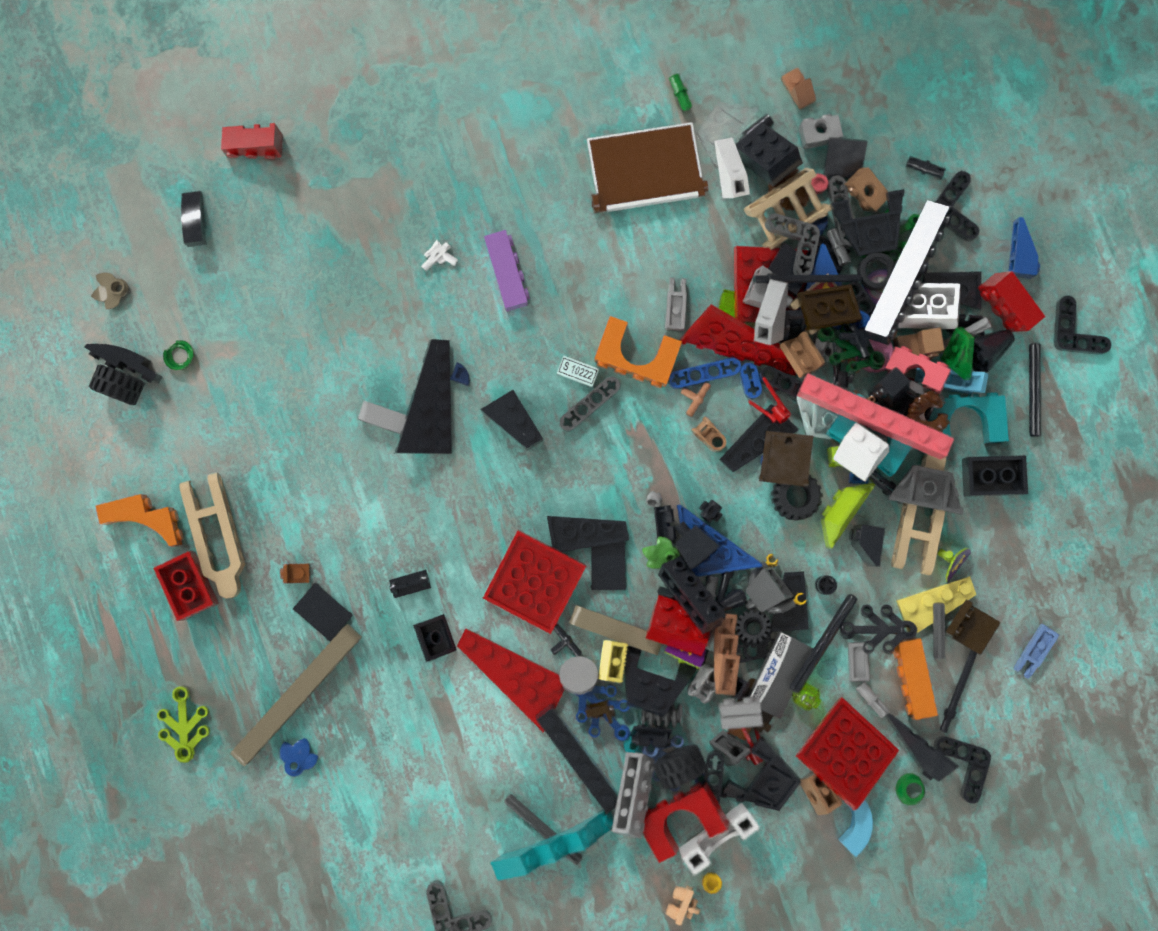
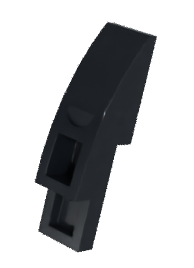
(122, 357)

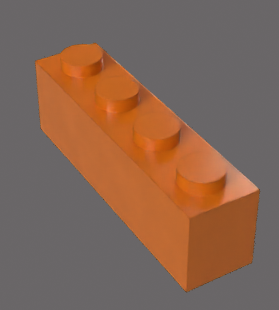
(915, 679)

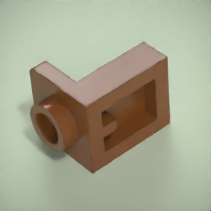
(295, 573)

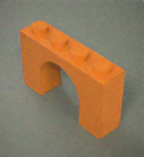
(656, 371)

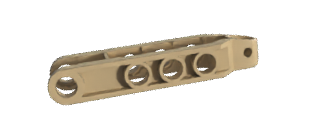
(905, 531)
(226, 580)

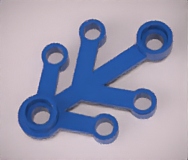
(595, 722)

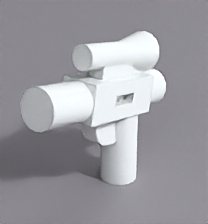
(438, 254)

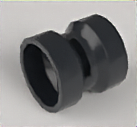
(830, 585)

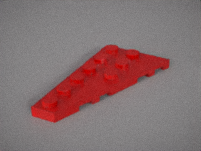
(734, 339)
(520, 679)

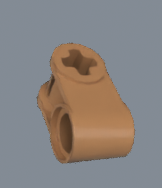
(709, 434)

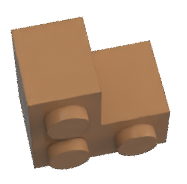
(925, 342)

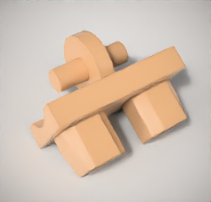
(678, 912)

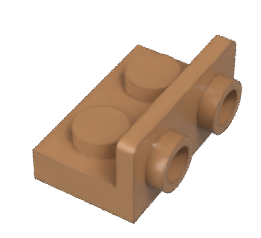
(802, 355)

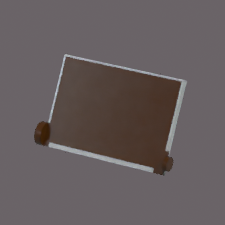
(645, 168)

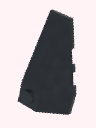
(930, 760)

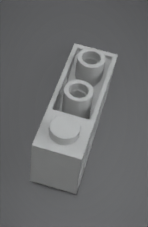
(771, 316)

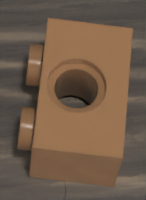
(876, 191)
(819, 794)

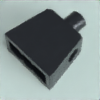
(695, 544)

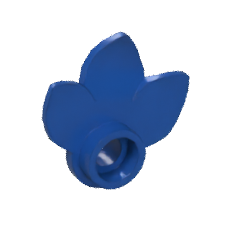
(299, 754)

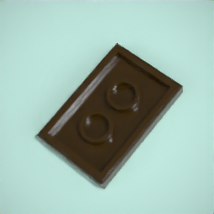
(829, 307)

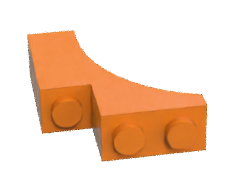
(138, 510)

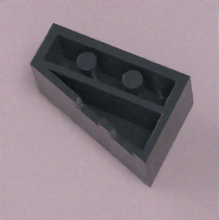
(890, 389)
(513, 419)

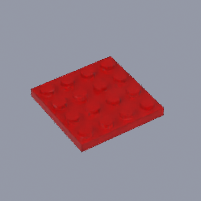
(746, 262)
(534, 581)
(847, 753)

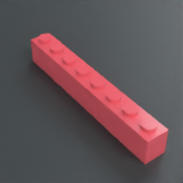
(875, 417)

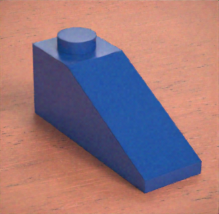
(1023, 252)

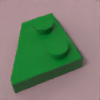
(959, 353)

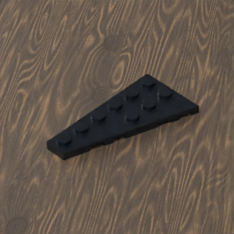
(429, 412)

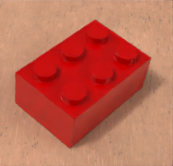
(1011, 302)
(185, 586)
(674, 627)

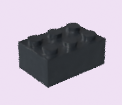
(768, 154)
(994, 476)

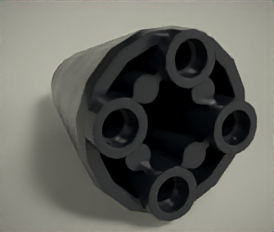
(990, 349)

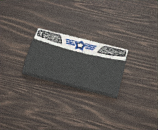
(778, 673)

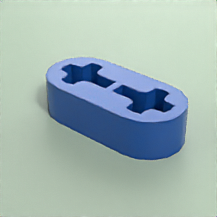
(754, 379)

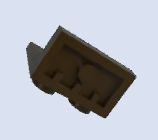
(972, 627)

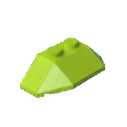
(842, 510)

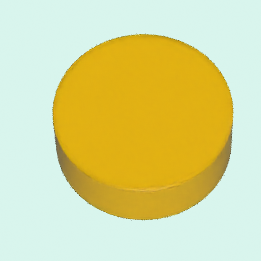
(711, 883)

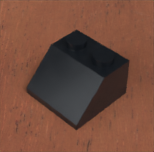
(868, 543)

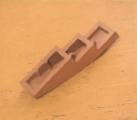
(725, 658)

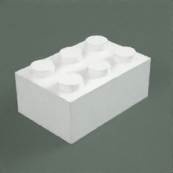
(933, 307)

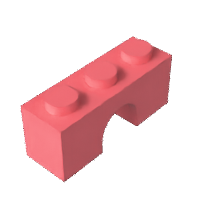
(935, 374)

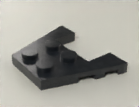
(874, 232)
(652, 691)
(771, 785)

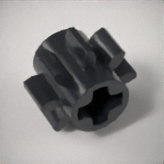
(710, 511)

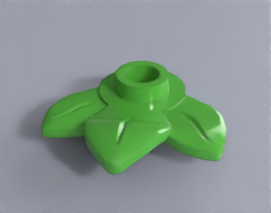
(660, 553)

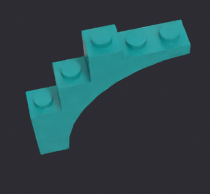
(553, 849)

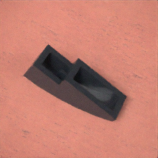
(193, 219)

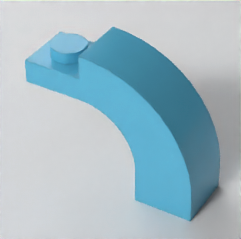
(957, 384)
(859, 831)

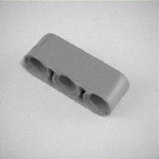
(382, 417)

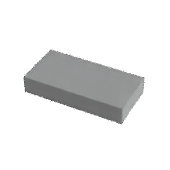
(858, 662)

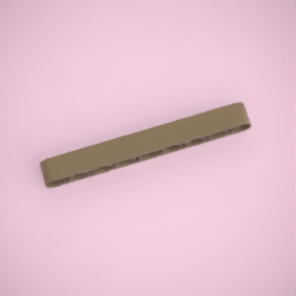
(296, 695)

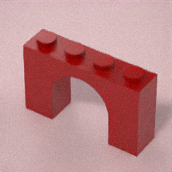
(697, 800)

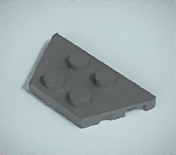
(928, 489)

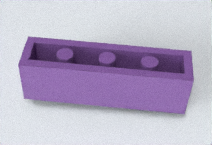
(506, 270)

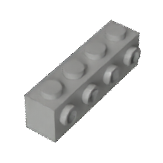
(633, 795)

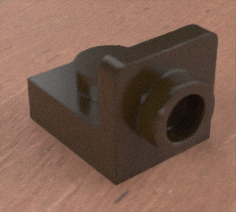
(600, 708)

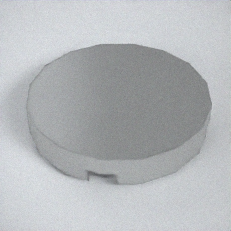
(578, 675)

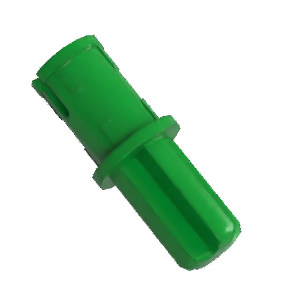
(680, 92)

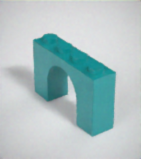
(990, 410)
(891, 461)

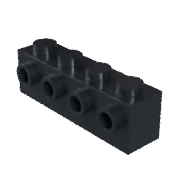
(692, 595)

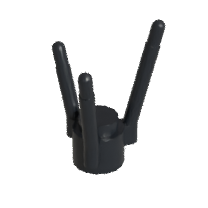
(840, 377)

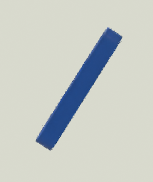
(703, 370)

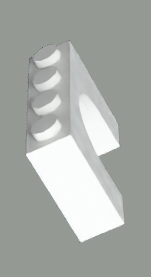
(699, 848)

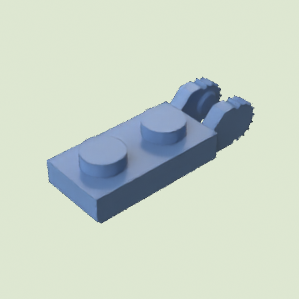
(1036, 650)

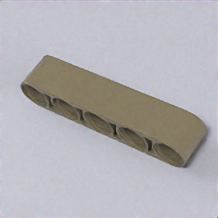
(613, 629)

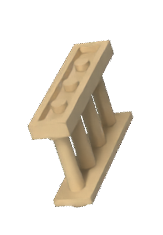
(788, 189)

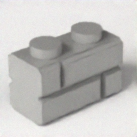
(740, 714)

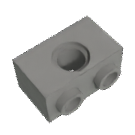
(811, 138)

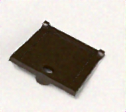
(786, 458)

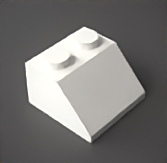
(861, 452)

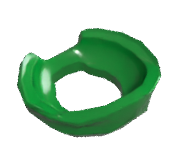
(168, 357)
(901, 786)

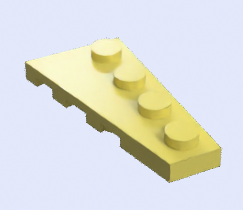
(919, 607)

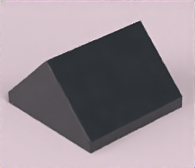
(434, 638)

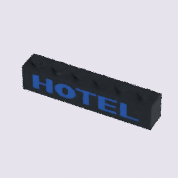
(578, 757)

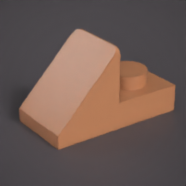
(799, 88)

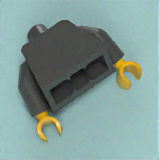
(769, 591)

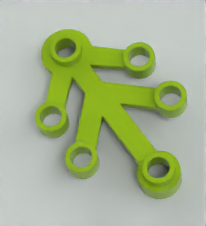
(183, 728)

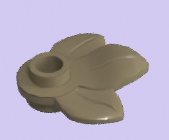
(107, 290)

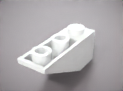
(731, 169)

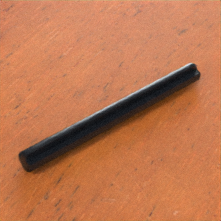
(823, 643)

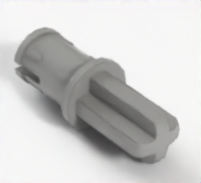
(872, 699)

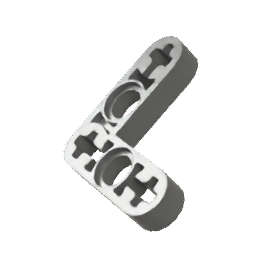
(801, 235)
(452, 922)

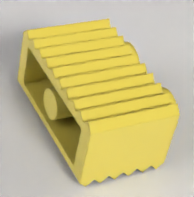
(612, 661)

